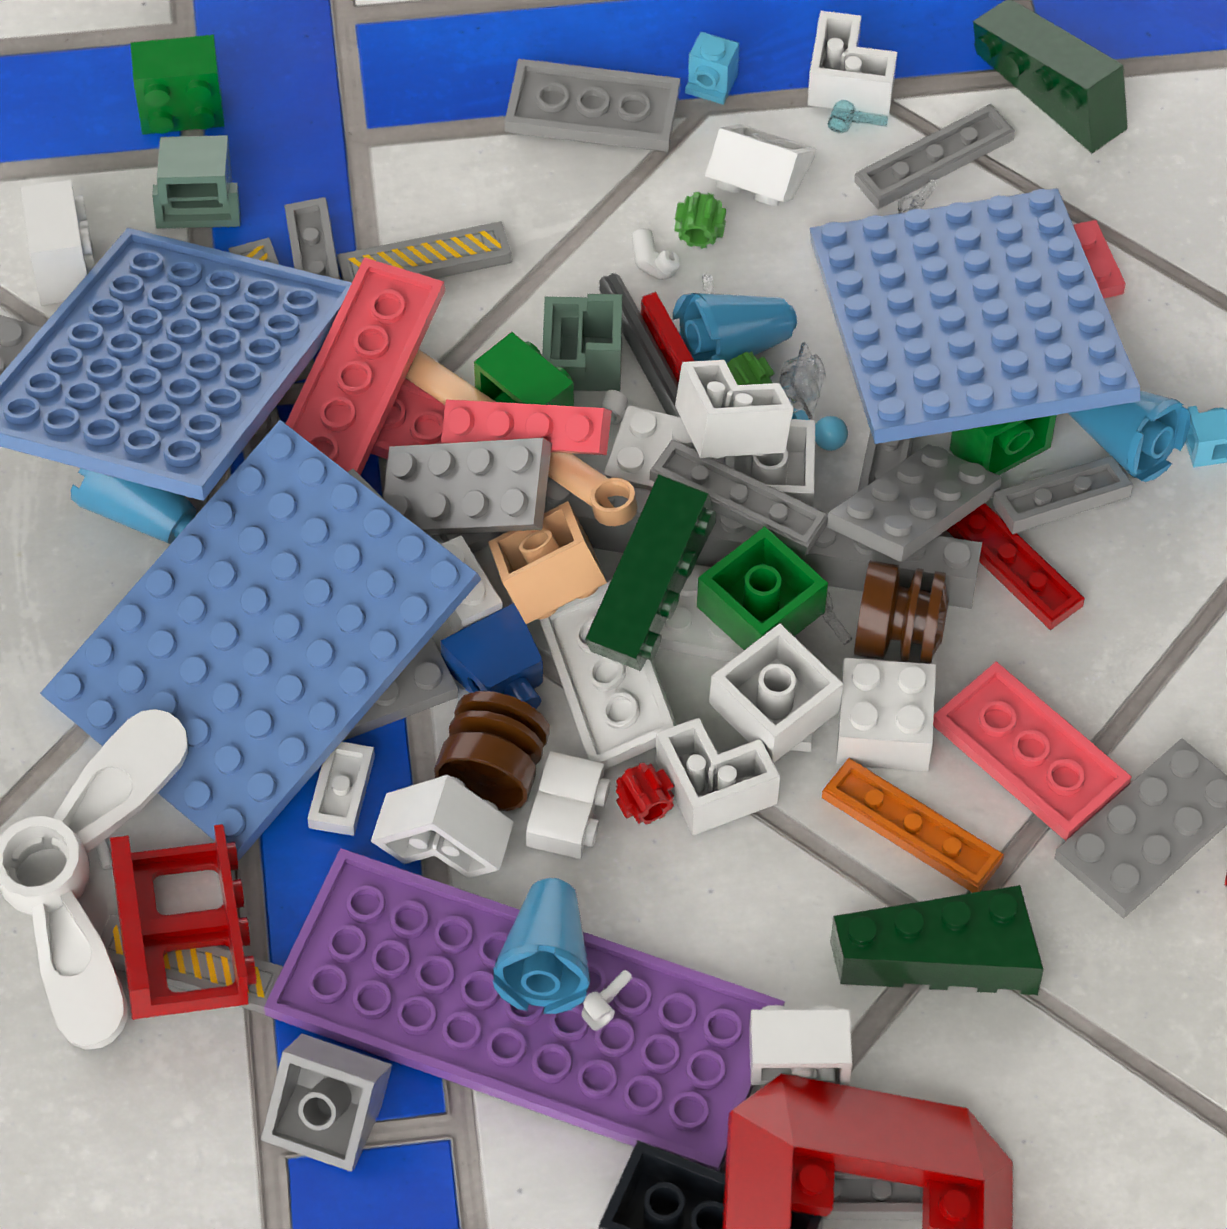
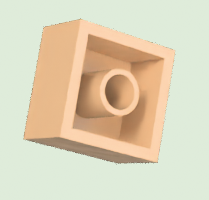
(548, 564)

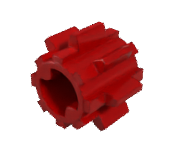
(644, 793)

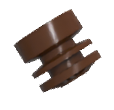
(900, 613)
(494, 747)

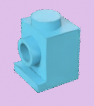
(712, 68)
(1207, 437)

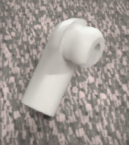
(647, 259)

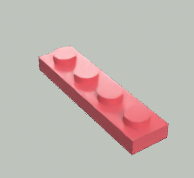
(566, 427)

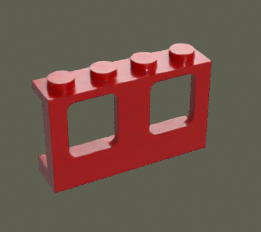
(151, 935)

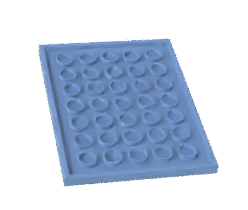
(971, 316)
(165, 362)
(265, 632)

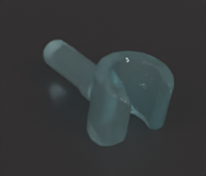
(844, 114)

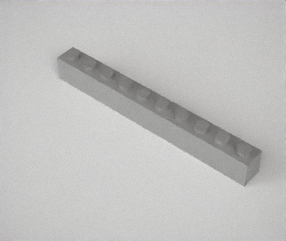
(833, 555)

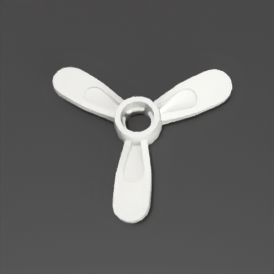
(107, 794)

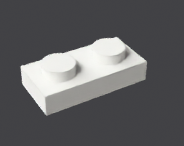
(341, 789)

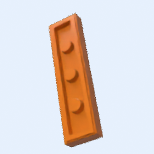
(912, 826)

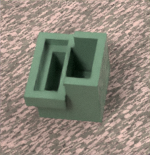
(195, 184)
(585, 339)

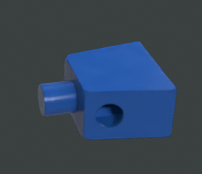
(496, 656)

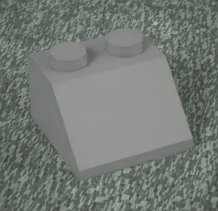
(325, 1101)

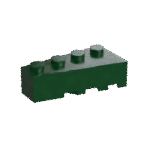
(1056, 72)
(652, 573)
(941, 943)

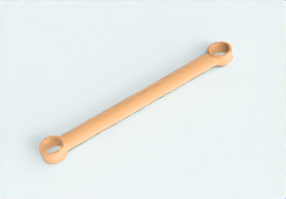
(563, 467)

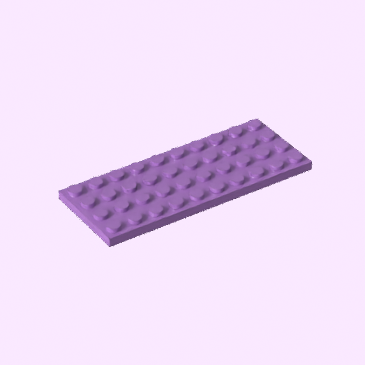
(411, 976)

